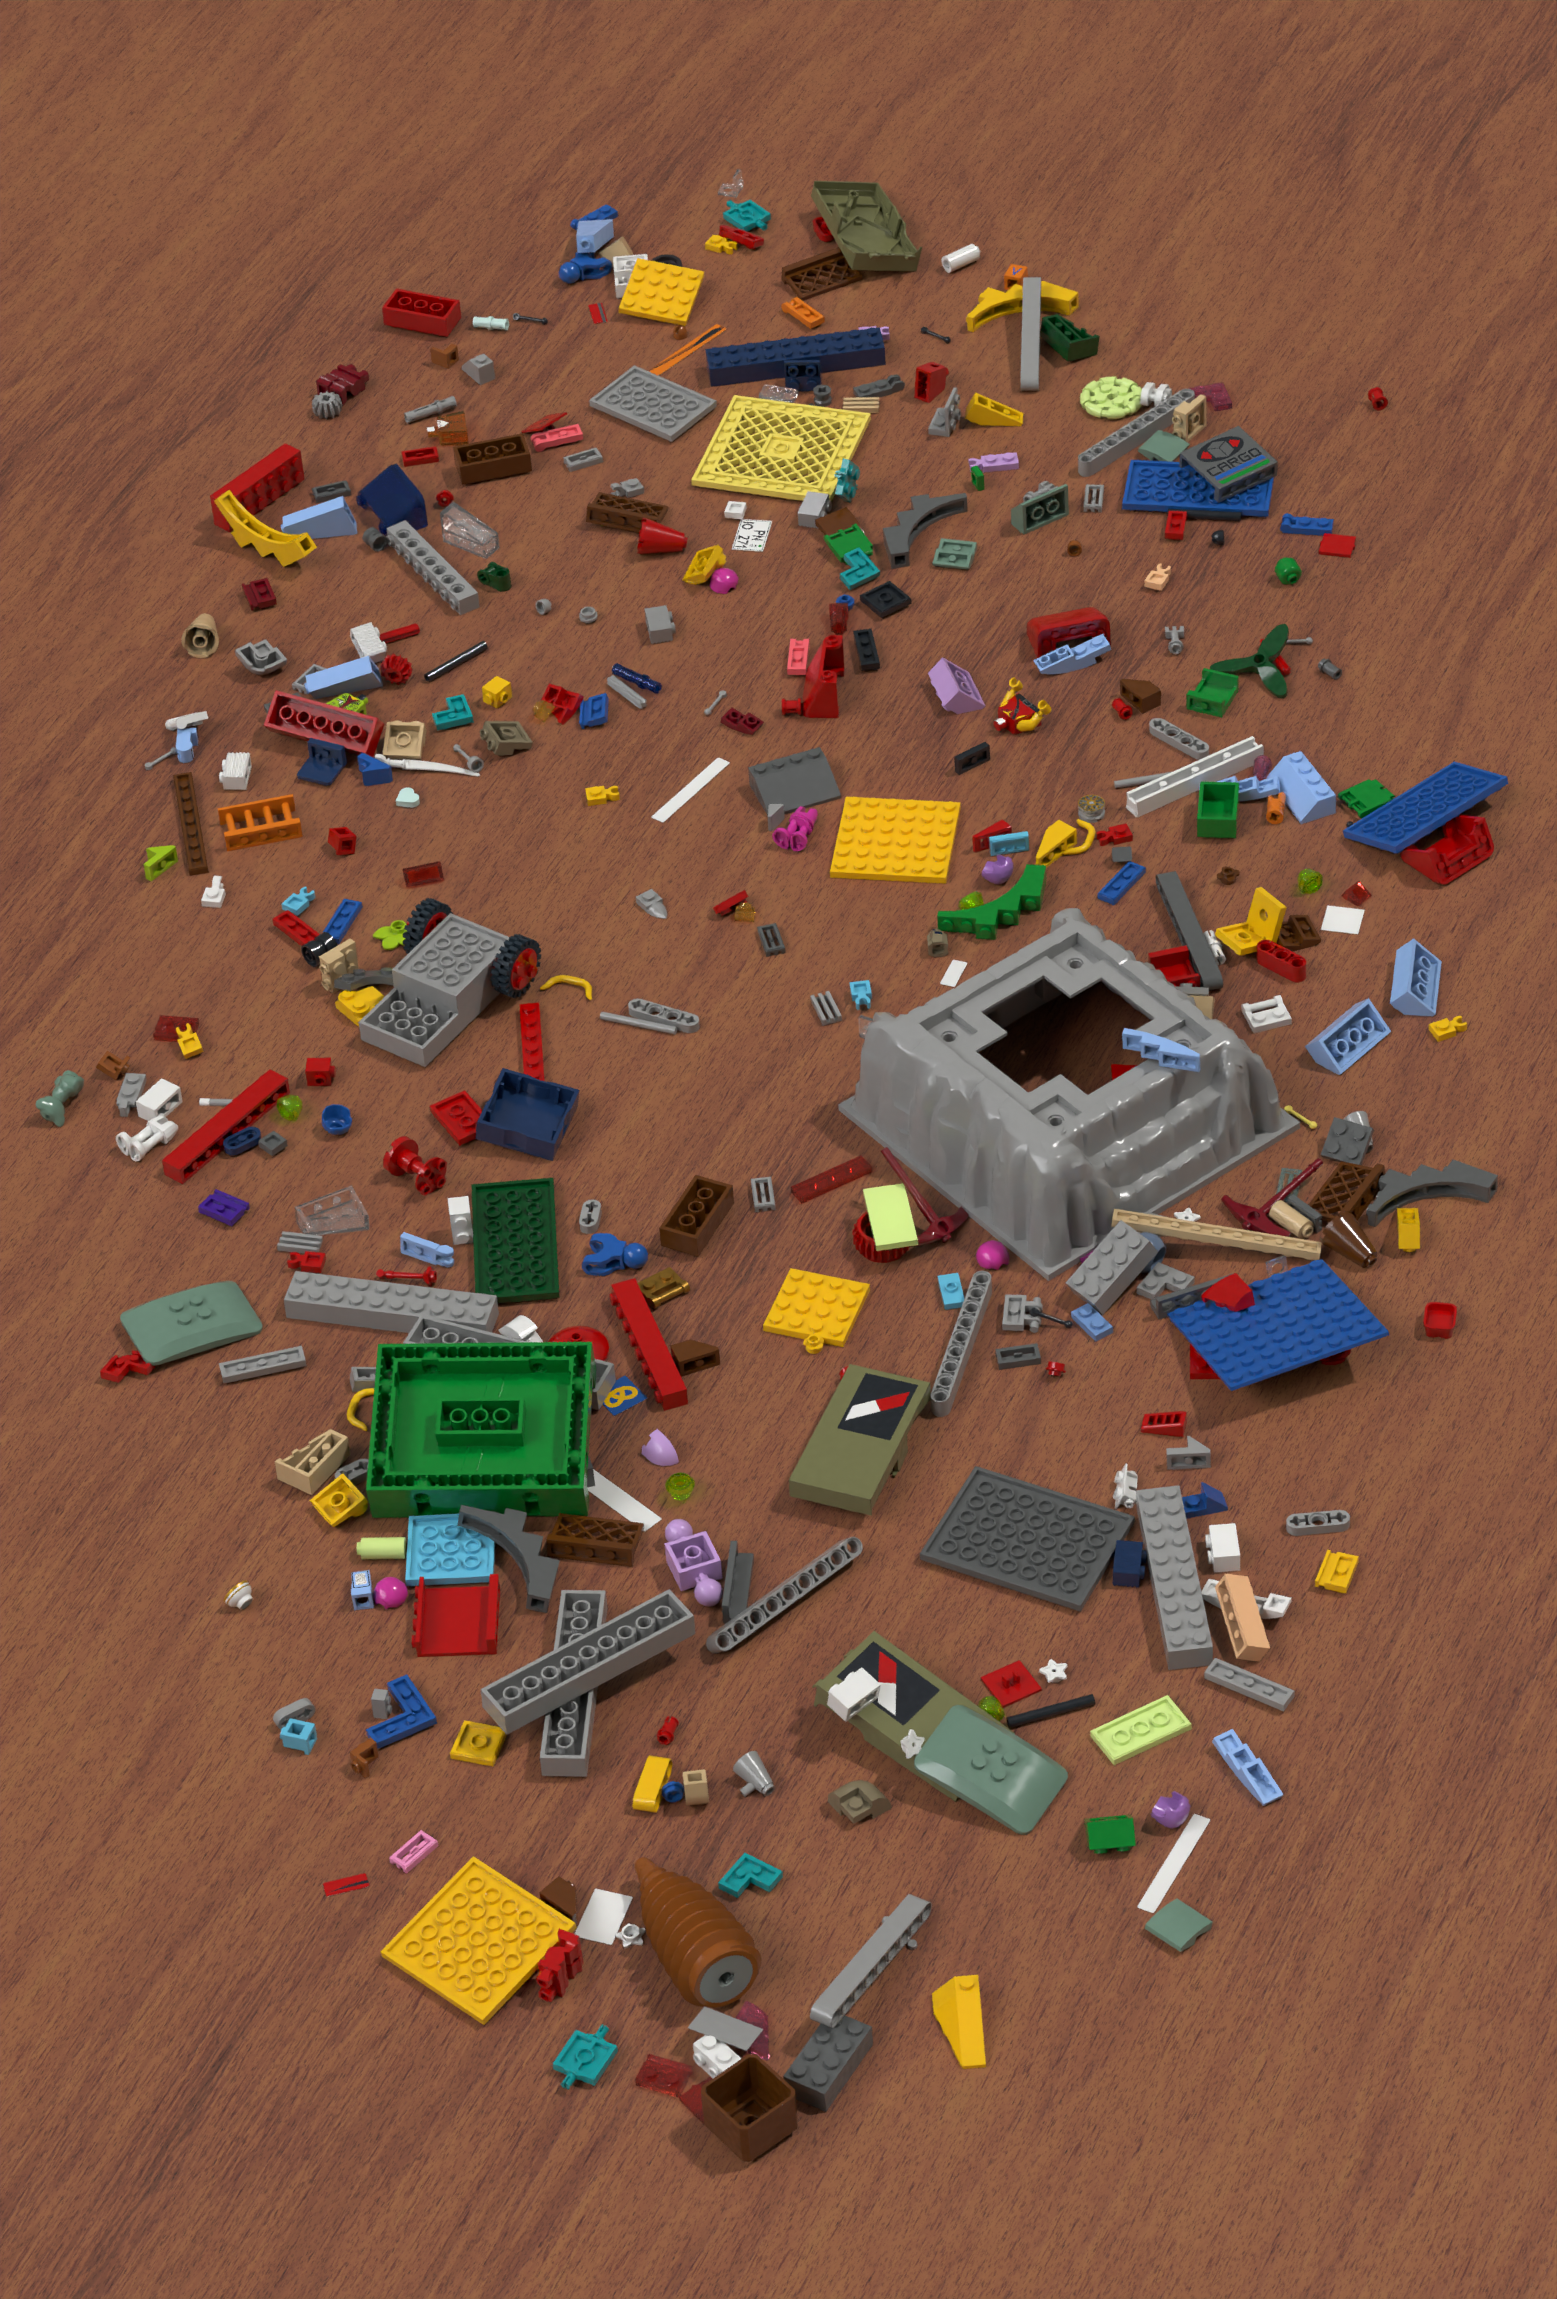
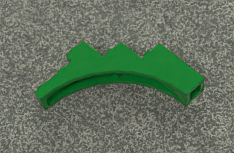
(1005, 910)

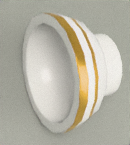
(239, 1595)

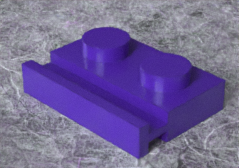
(223, 1207)

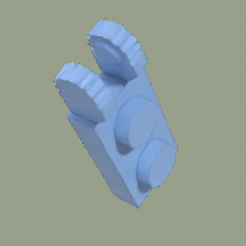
(426, 1250)

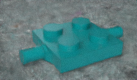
(746, 215)
(846, 481)
(585, 2057)

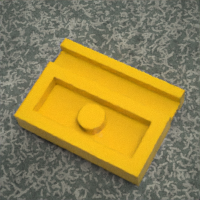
(1337, 1571)

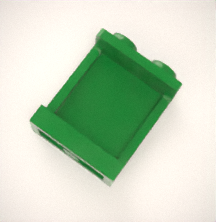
(1213, 693)

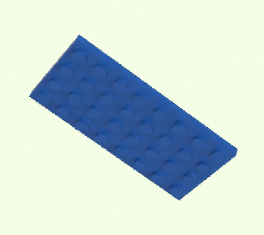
(1166, 485)
(1425, 807)

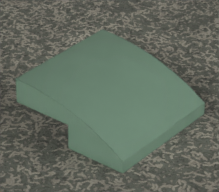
(1163, 447)
(955, 554)
(1178, 1925)

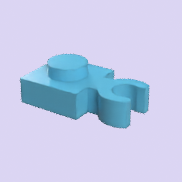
(298, 903)
(861, 993)

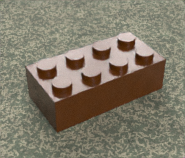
(492, 458)
(696, 1215)

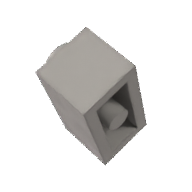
(381, 1704)

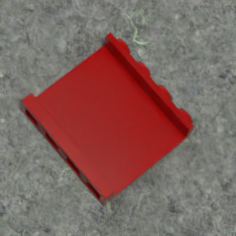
(456, 1620)

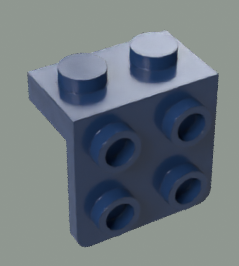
(324, 762)

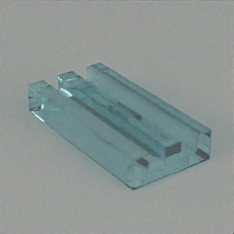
(1291, 1172)

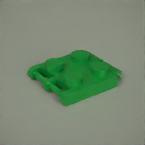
(848, 542)
(1366, 797)

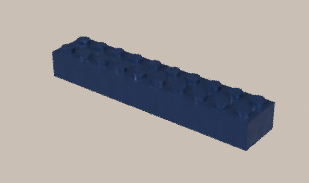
(766, 359)

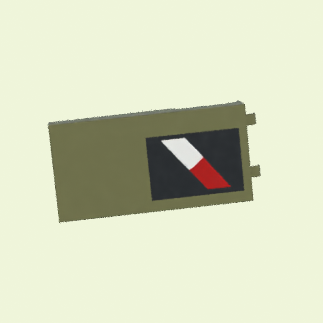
(859, 1439)
(907, 1699)

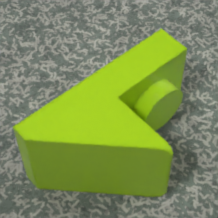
(159, 860)

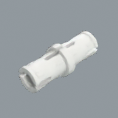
(1215, 947)

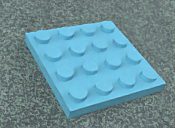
(446, 1552)

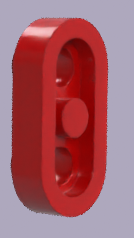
(822, 230)
(724, 907)

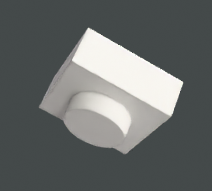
(735, 510)

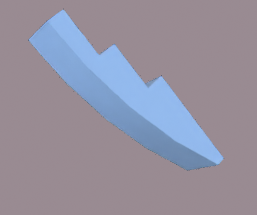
(1254, 789)
(1159, 1048)
(1247, 1768)

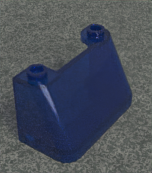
(394, 499)

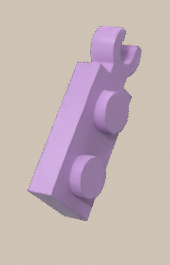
(996, 462)

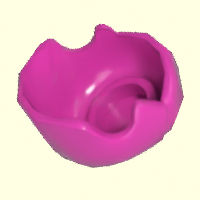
(723, 580)
(992, 1255)
(390, 1592)

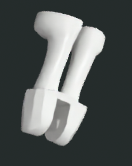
(158, 1128)

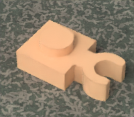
(1158, 579)

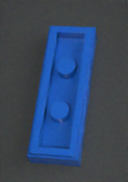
(1121, 883)
(343, 919)

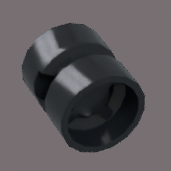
(317, 947)

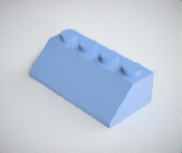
(1304, 788)
(1415, 980)
(1348, 1037)

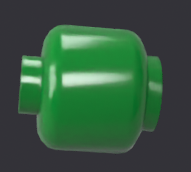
(1287, 570)

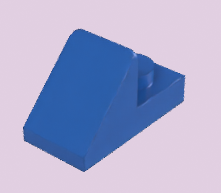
(374, 771)
(1205, 1503)

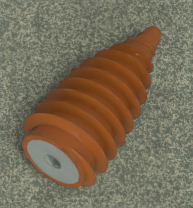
(696, 1938)

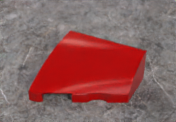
(565, 702)
(1230, 1293)

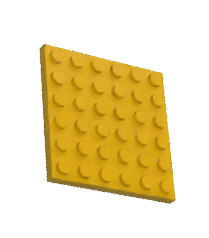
(895, 840)
(477, 1940)

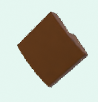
(835, 521)
(1298, 933)

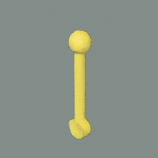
(1313, 1125)

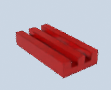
(420, 456)

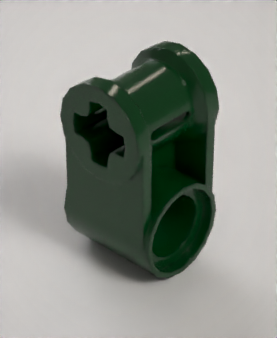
(495, 577)

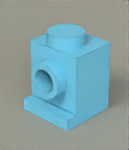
(299, 1735)

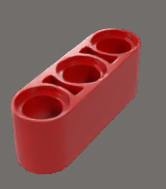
(1281, 960)

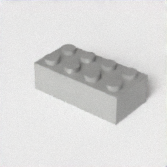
(1111, 1267)

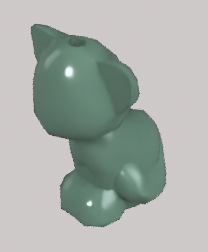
(65, 1086)

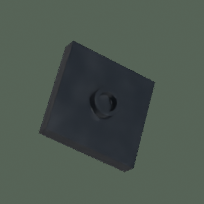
(885, 599)

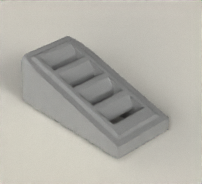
(362, 1378)

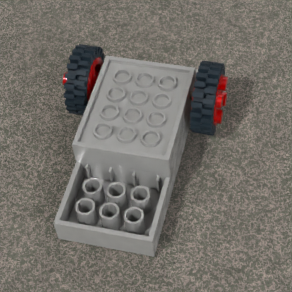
(446, 981)

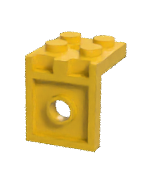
(1244, 936)

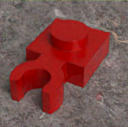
(1116, 834)
(308, 1262)

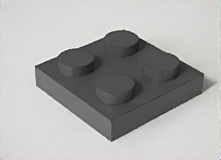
(1347, 1141)

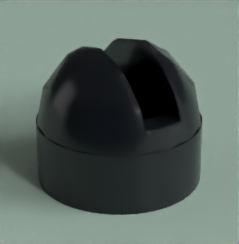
(1218, 537)

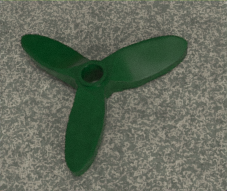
(1262, 662)

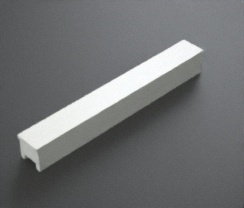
(1188, 778)

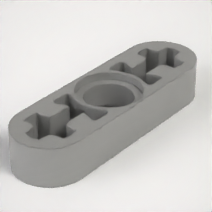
(1324, 1516)

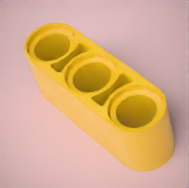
(653, 1778)

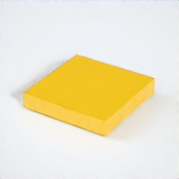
(478, 1743)

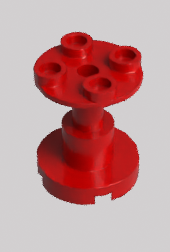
(405, 1158)

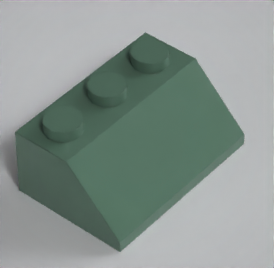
(1041, 510)

